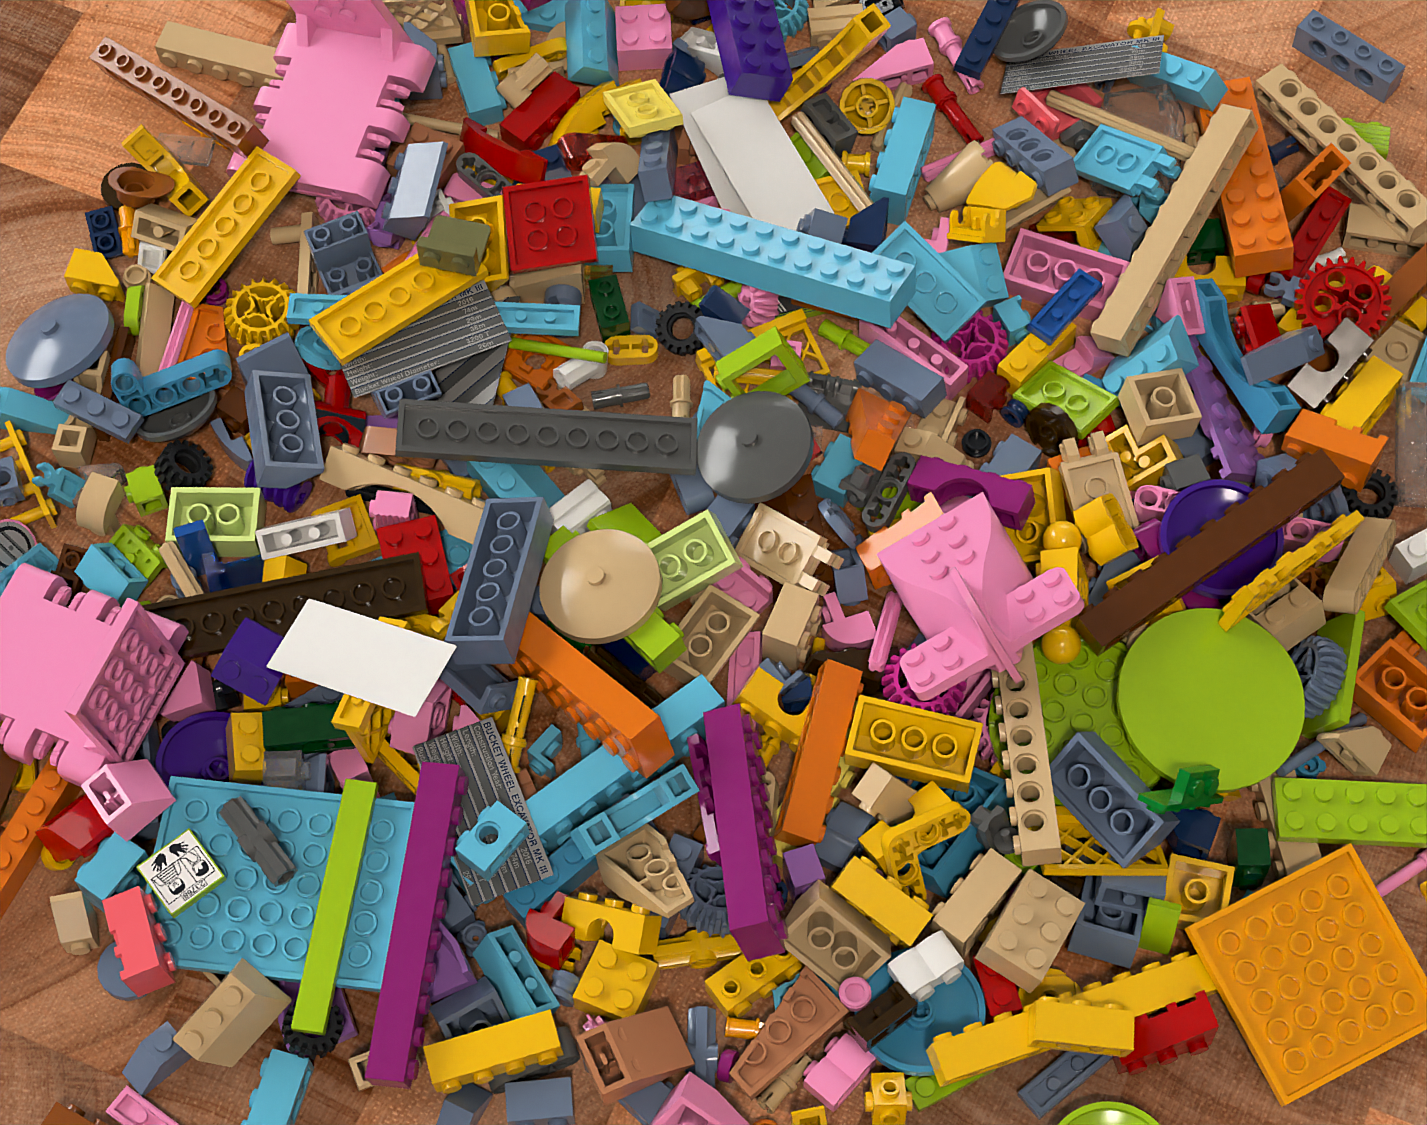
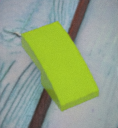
(1159, 925)

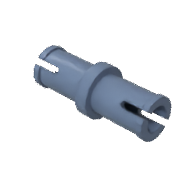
(819, 405)

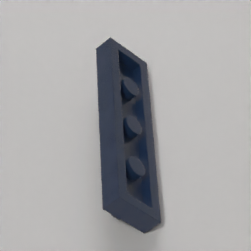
(985, 37)

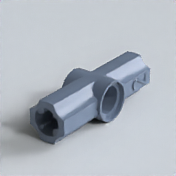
(703, 1043)

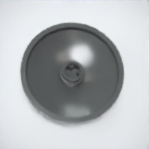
(755, 447)

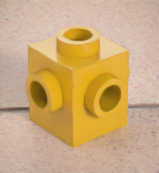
(888, 1099)

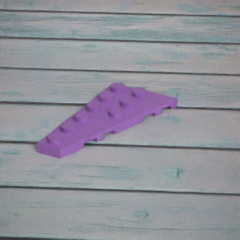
(1222, 423)

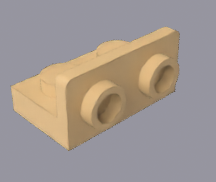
(945, 419)

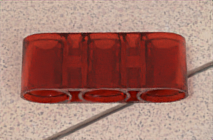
(574, 147)

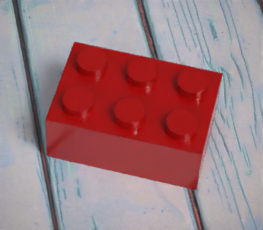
(423, 537)

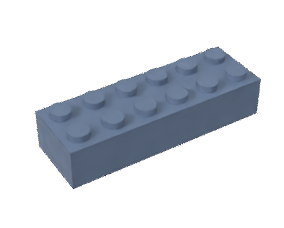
(500, 581)

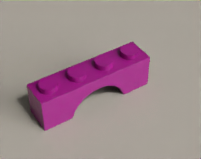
(1009, 498)

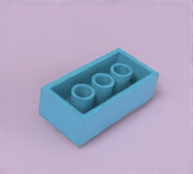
(904, 156)

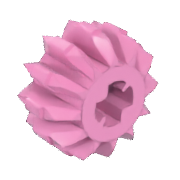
(762, 305)

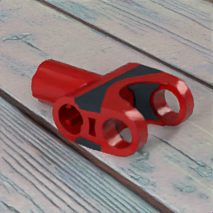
(335, 416)

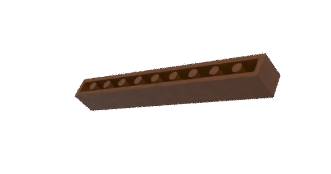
(1208, 552)

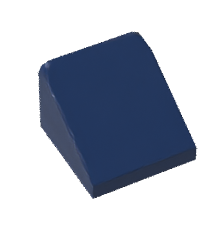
(798, 697)

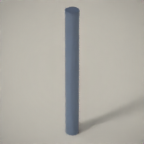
(1315, 748)

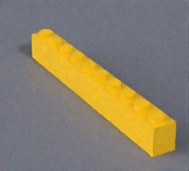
(1006, 1038)

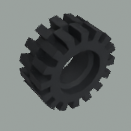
(666, 323)
(188, 457)
(1385, 491)
(308, 1045)

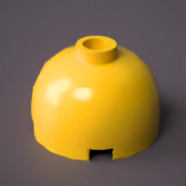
(867, 105)

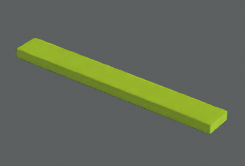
(334, 907)

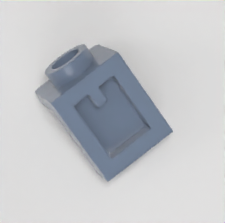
(783, 674)

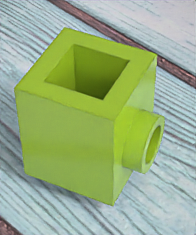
(145, 491)

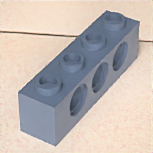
(1348, 56)
(1035, 155)

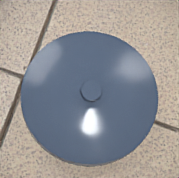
(59, 340)

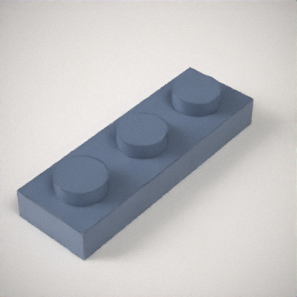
(98, 411)

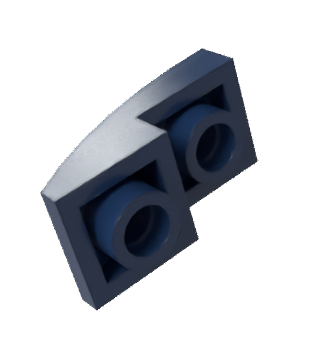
(104, 232)

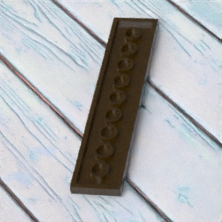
(373, 589)

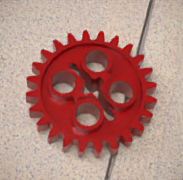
(1355, 281)

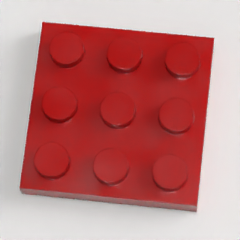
(550, 224)

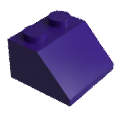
(246, 660)

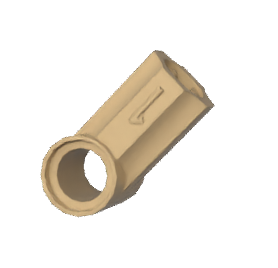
(518, 85)

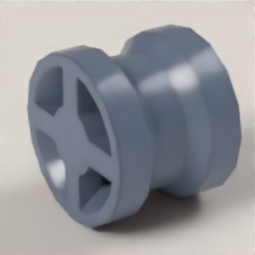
(564, 986)

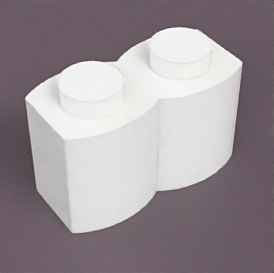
(927, 966)

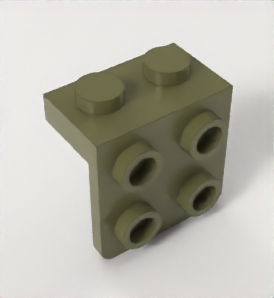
(454, 245)

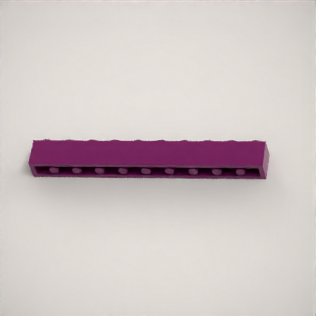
(416, 926)

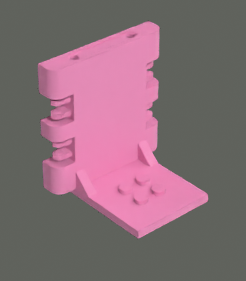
(338, 97)
(80, 673)

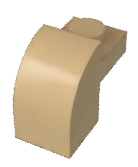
(611, 160)
(99, 504)

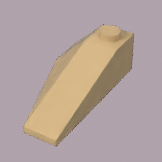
(645, 872)

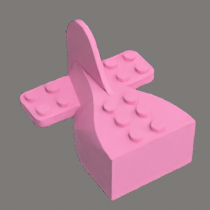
(972, 598)

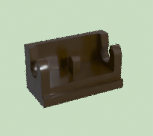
(881, 1017)

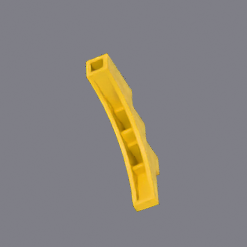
(833, 60)

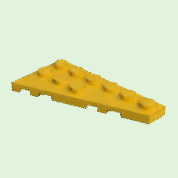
(1287, 569)

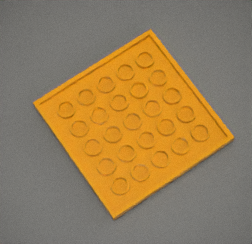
(1314, 973)

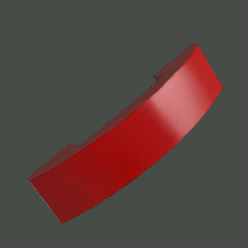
(515, 164)

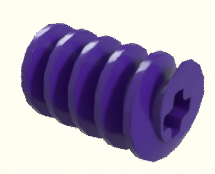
(290, 498)

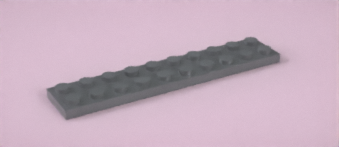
(546, 437)

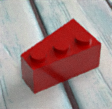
(1170, 1034)

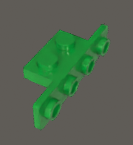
(1192, 789)

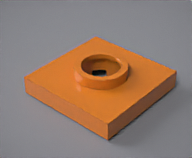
(516, 364)

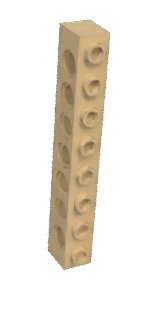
(1319, 125)
(1034, 846)

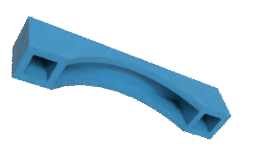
(1266, 403)

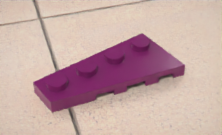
(702, 776)

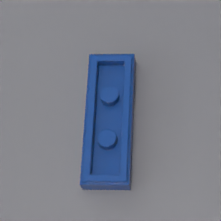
(1064, 306)
(194, 542)

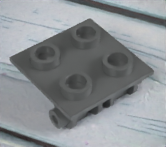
(838, 392)

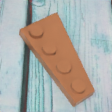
(796, 1026)

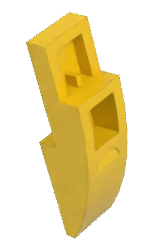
(587, 112)

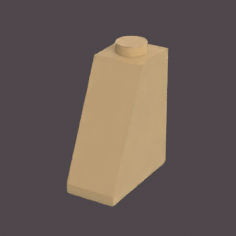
(533, 284)

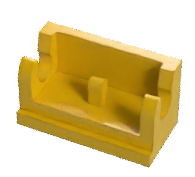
(978, 225)

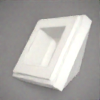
(151, 256)

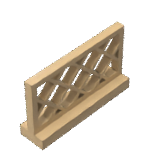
(441, 29)

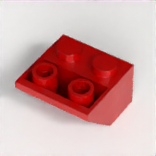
(1254, 326)
(74, 831)

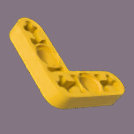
(912, 843)

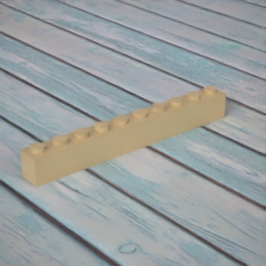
(1174, 229)

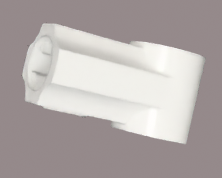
(578, 371)

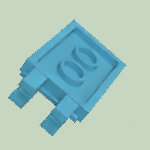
(1124, 162)

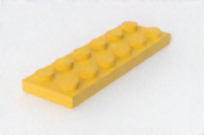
(225, 227)
(387, 306)

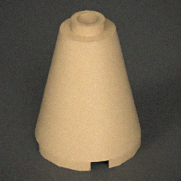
(957, 179)

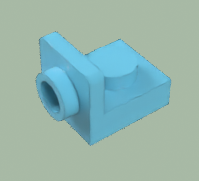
(545, 747)

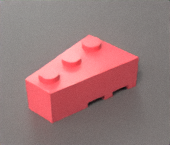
(139, 941)

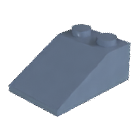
(1104, 931)

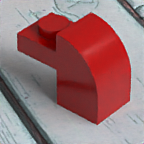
(547, 936)

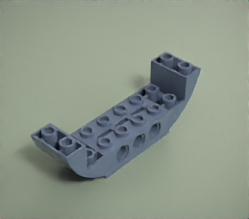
(347, 264)

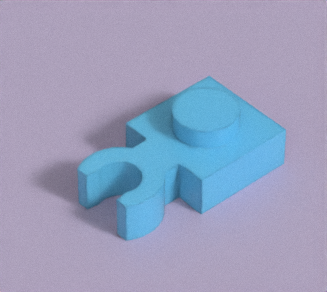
(61, 483)

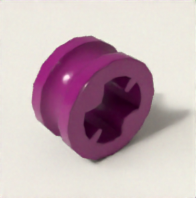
(219, 299)

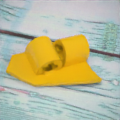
(1002, 188)

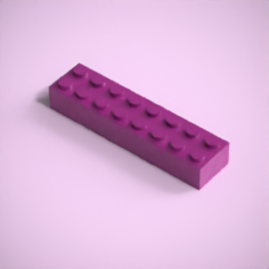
(744, 833)

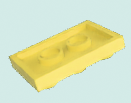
(643, 108)

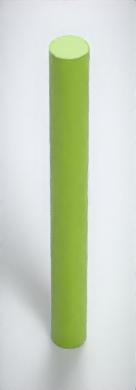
(558, 350)

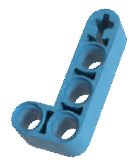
(215, 365)

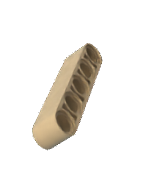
(1359, 565)

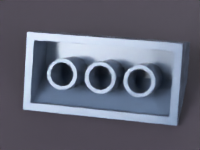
(283, 428)
(1104, 799)

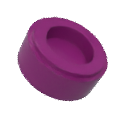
(726, 1063)

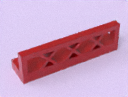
(1315, 232)

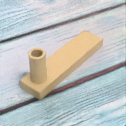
(307, 270)

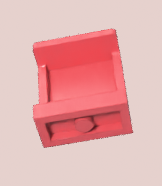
(1048, 119)

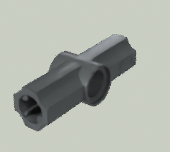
(258, 841)

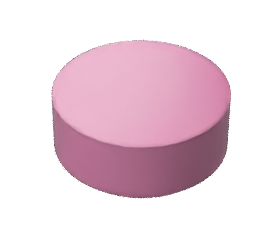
(855, 993)

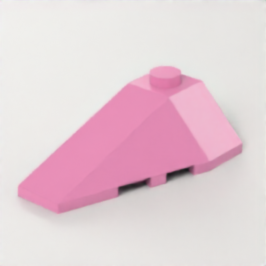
(696, 1104)

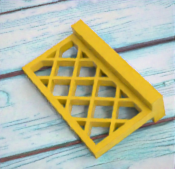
(788, 325)
(355, 716)
(1071, 828)

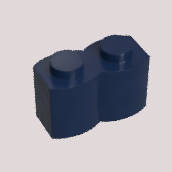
(681, 72)

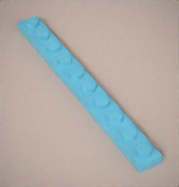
(517, 317)

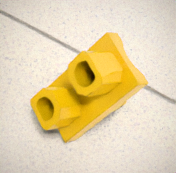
(1151, 27)
(688, 280)

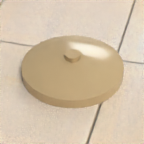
(600, 586)

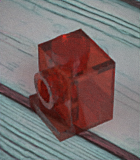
(987, 395)

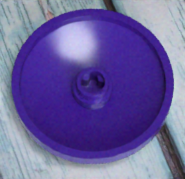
(1199, 505)
(195, 749)

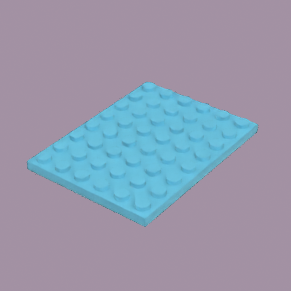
(272, 923)

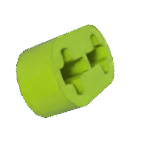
(133, 308)

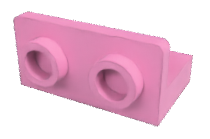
(747, 588)

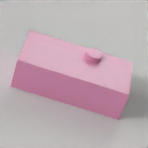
(1044, 264)

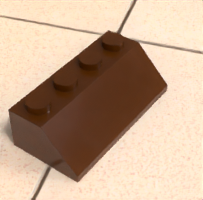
(801, 506)

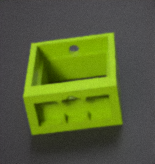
(756, 352)

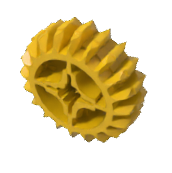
(254, 327)

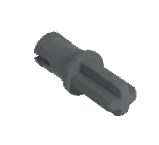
(620, 395)

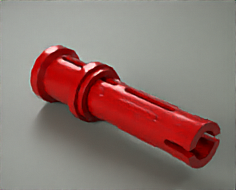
(947, 102)

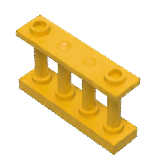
(46, 507)

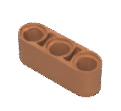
(382, 442)

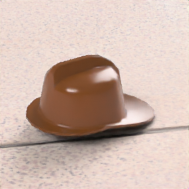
(139, 187)

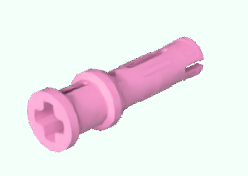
(951, 46)

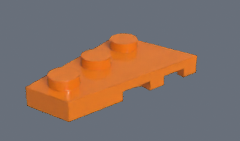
(204, 334)

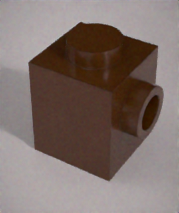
(233, 411)

